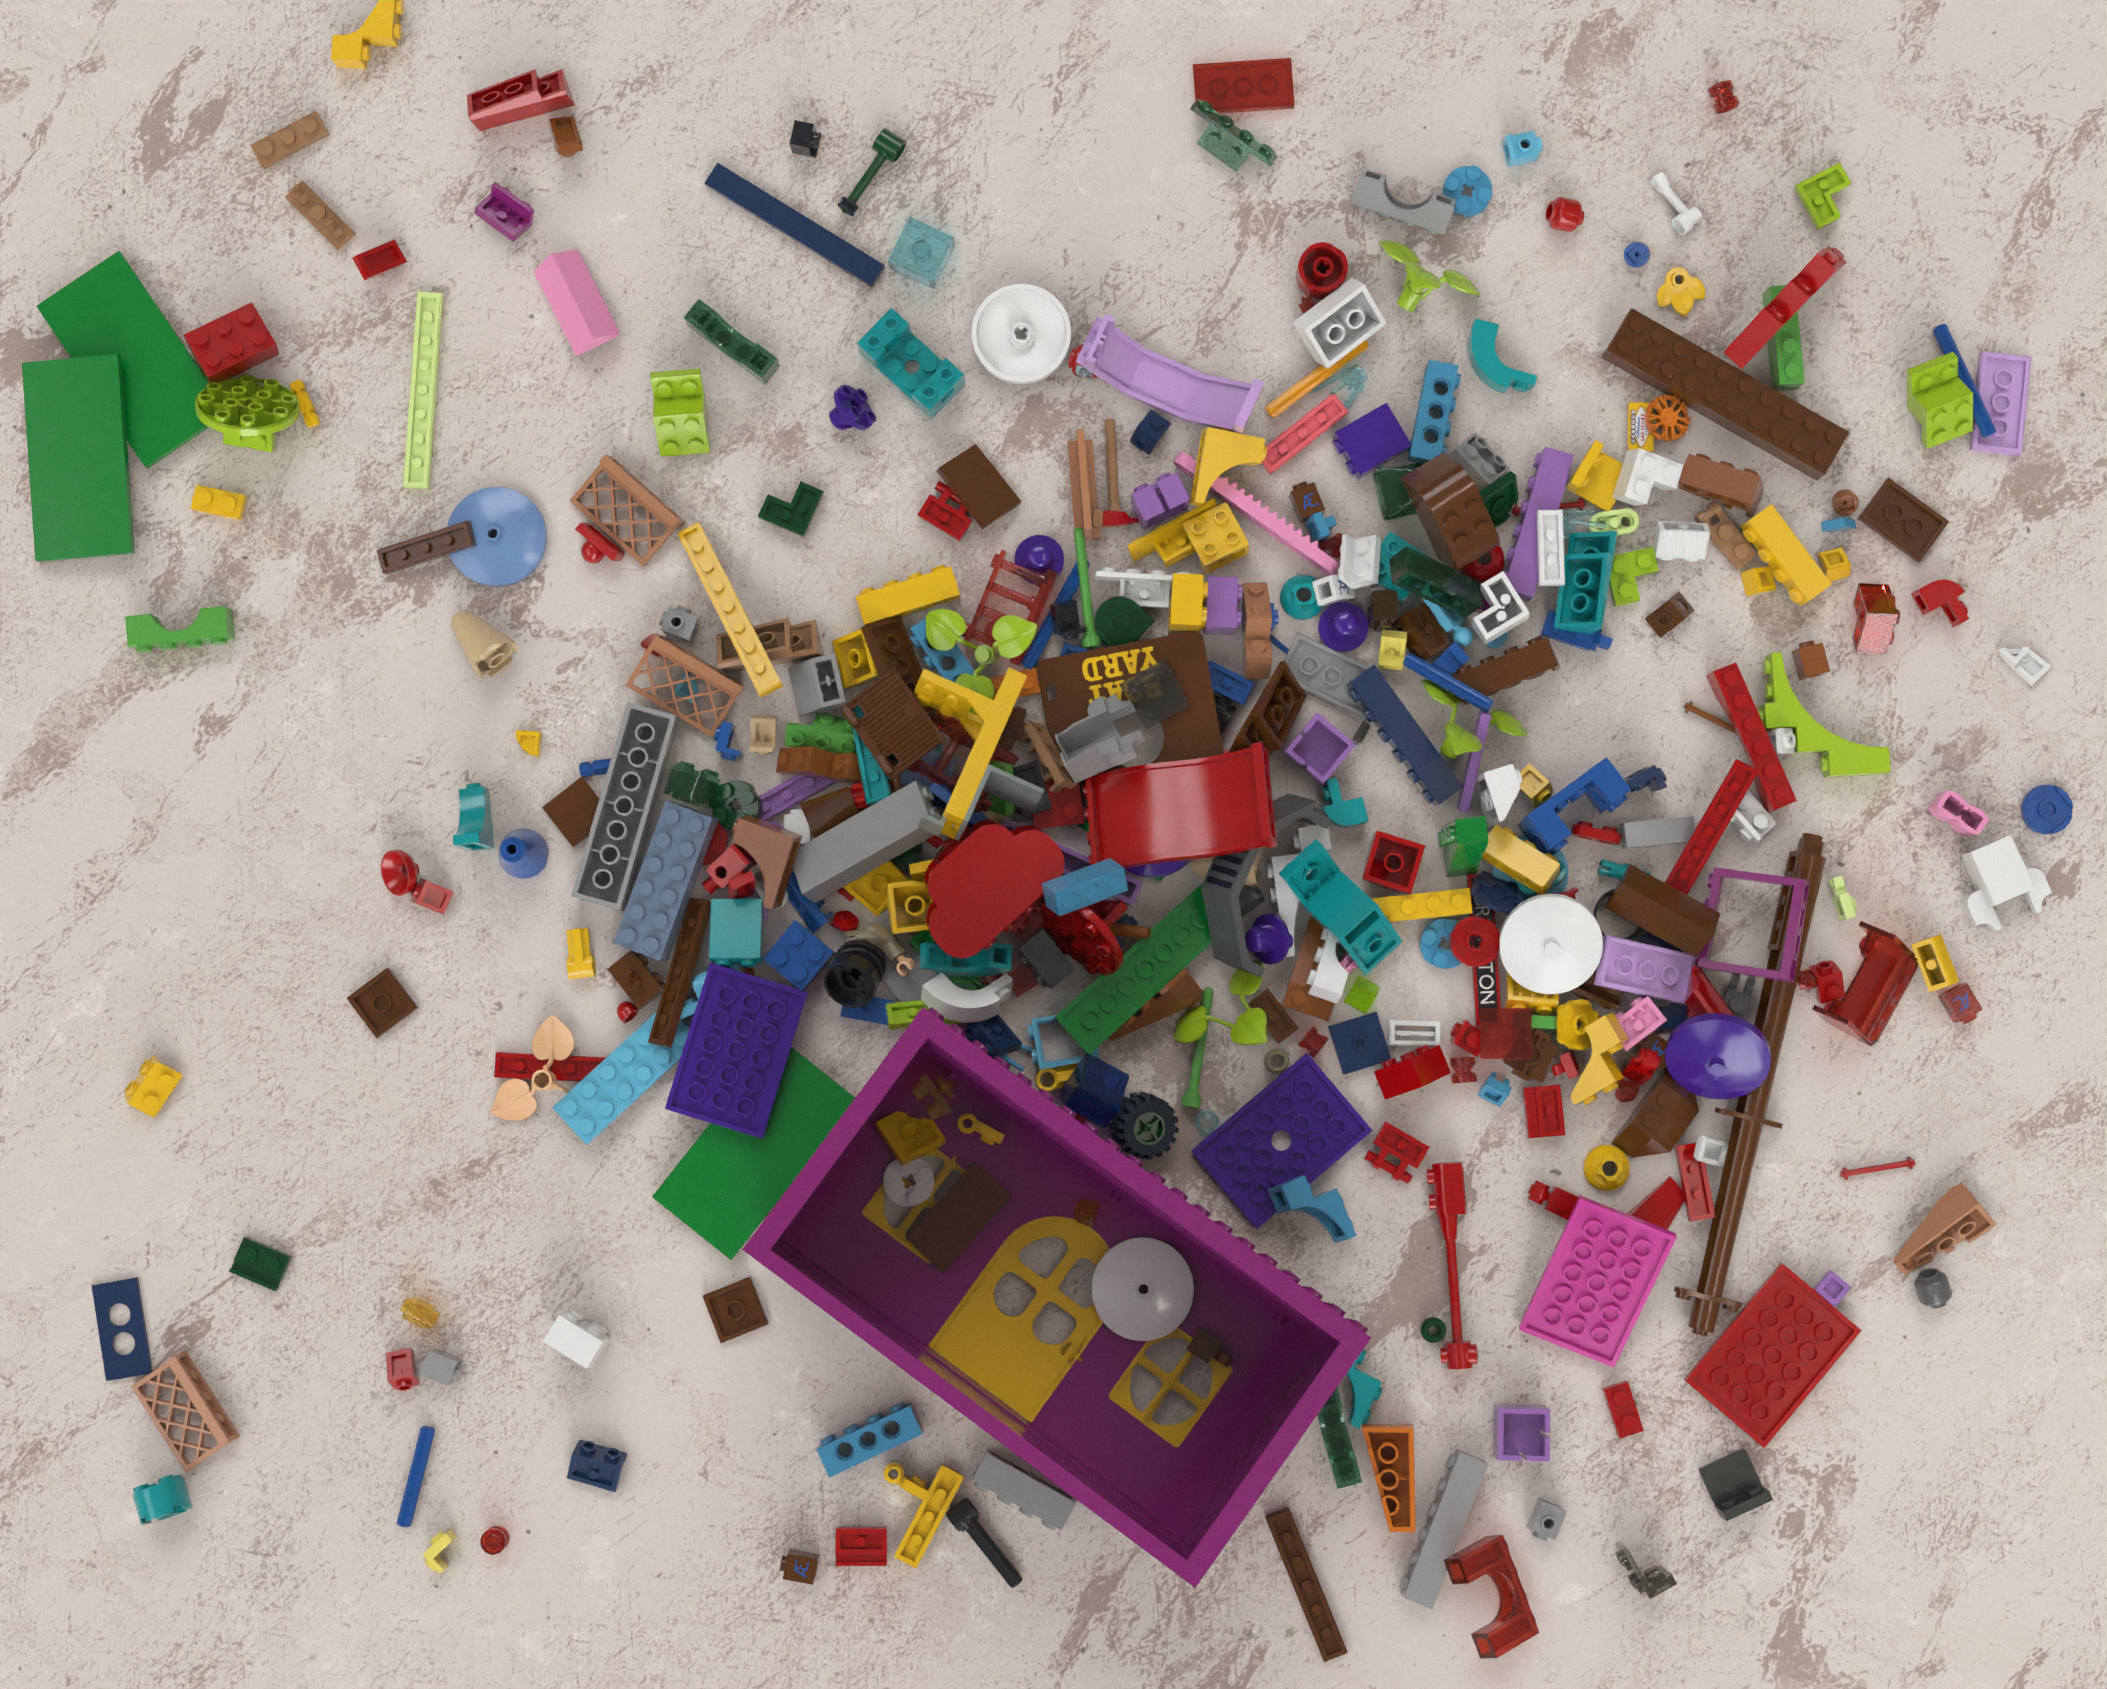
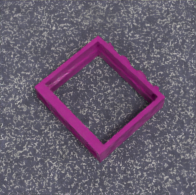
(1794, 927)

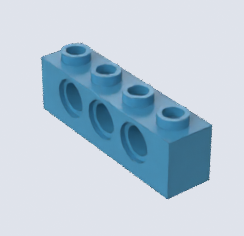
(1435, 374)
(935, 658)
(836, 1462)

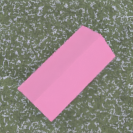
(576, 301)

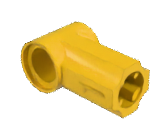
(580, 960)
(1059, 1074)

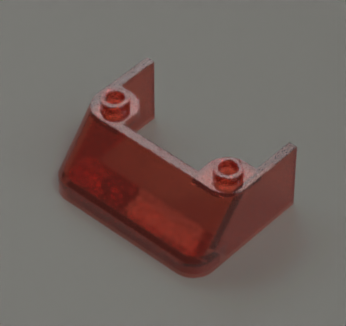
(1874, 989)

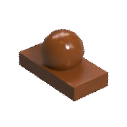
(565, 136)

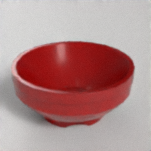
(1485, 572)
(399, 872)

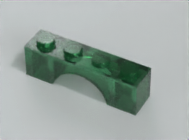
(730, 342)
(1337, 1443)

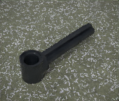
(965, 1517)

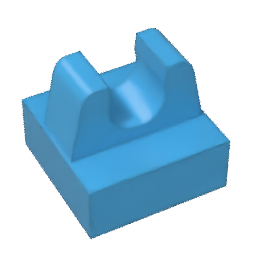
(1320, 526)
(1494, 1090)

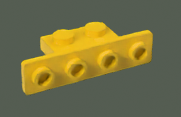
(1169, 539)

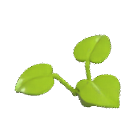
(1422, 278)
(1011, 635)
(1460, 740)
(1249, 1026)

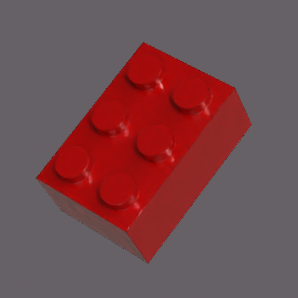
(231, 344)

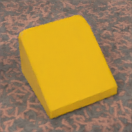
(1834, 564)
(1758, 581)

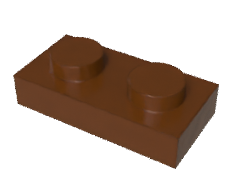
(1278, 1021)

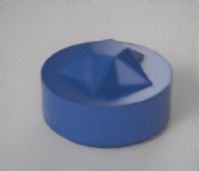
(1637, 254)

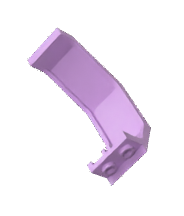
(1164, 382)

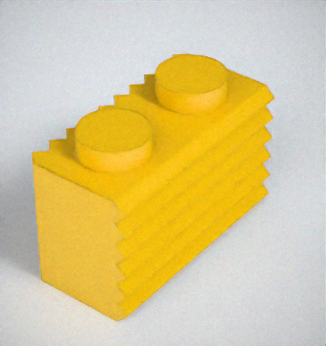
(1935, 963)

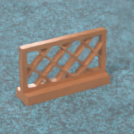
(1083, 484)
(644, 498)
(697, 667)
(200, 1396)

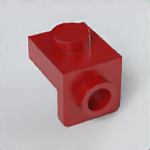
(1827, 981)

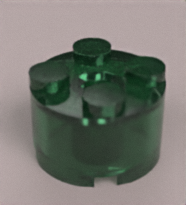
(692, 785)

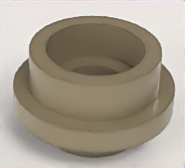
(1284, 1061)

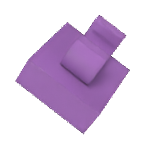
(1832, 1288)

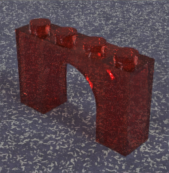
(1514, 1618)

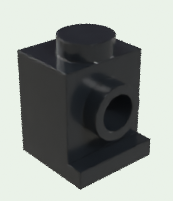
(804, 139)

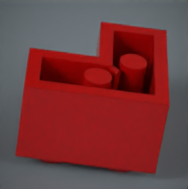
(1411, 1071)

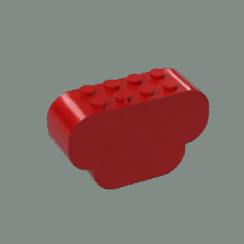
(987, 884)

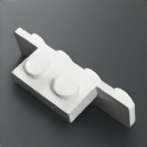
(1145, 589)

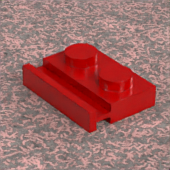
(1543, 1111)
(861, 1546)

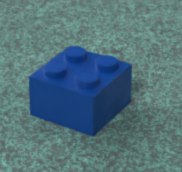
(799, 955)

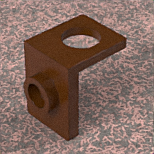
(1669, 614)

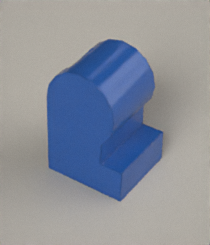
(1451, 659)

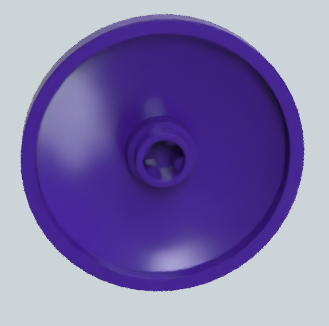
(1718, 1056)

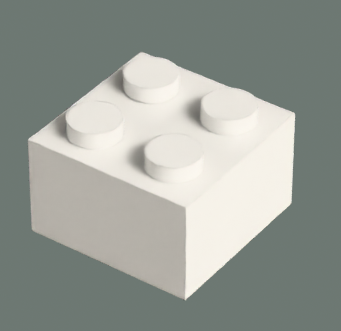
(577, 1338)

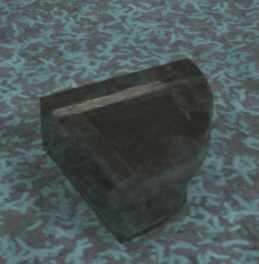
(1361, 733)

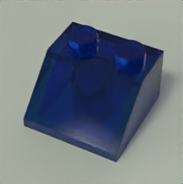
(1094, 1090)

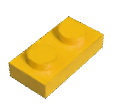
(218, 502)

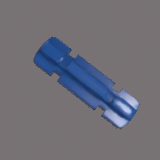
(598, 767)

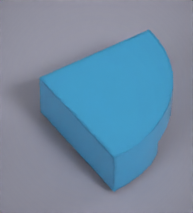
(1838, 524)

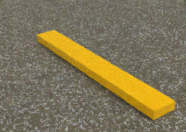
(730, 610)

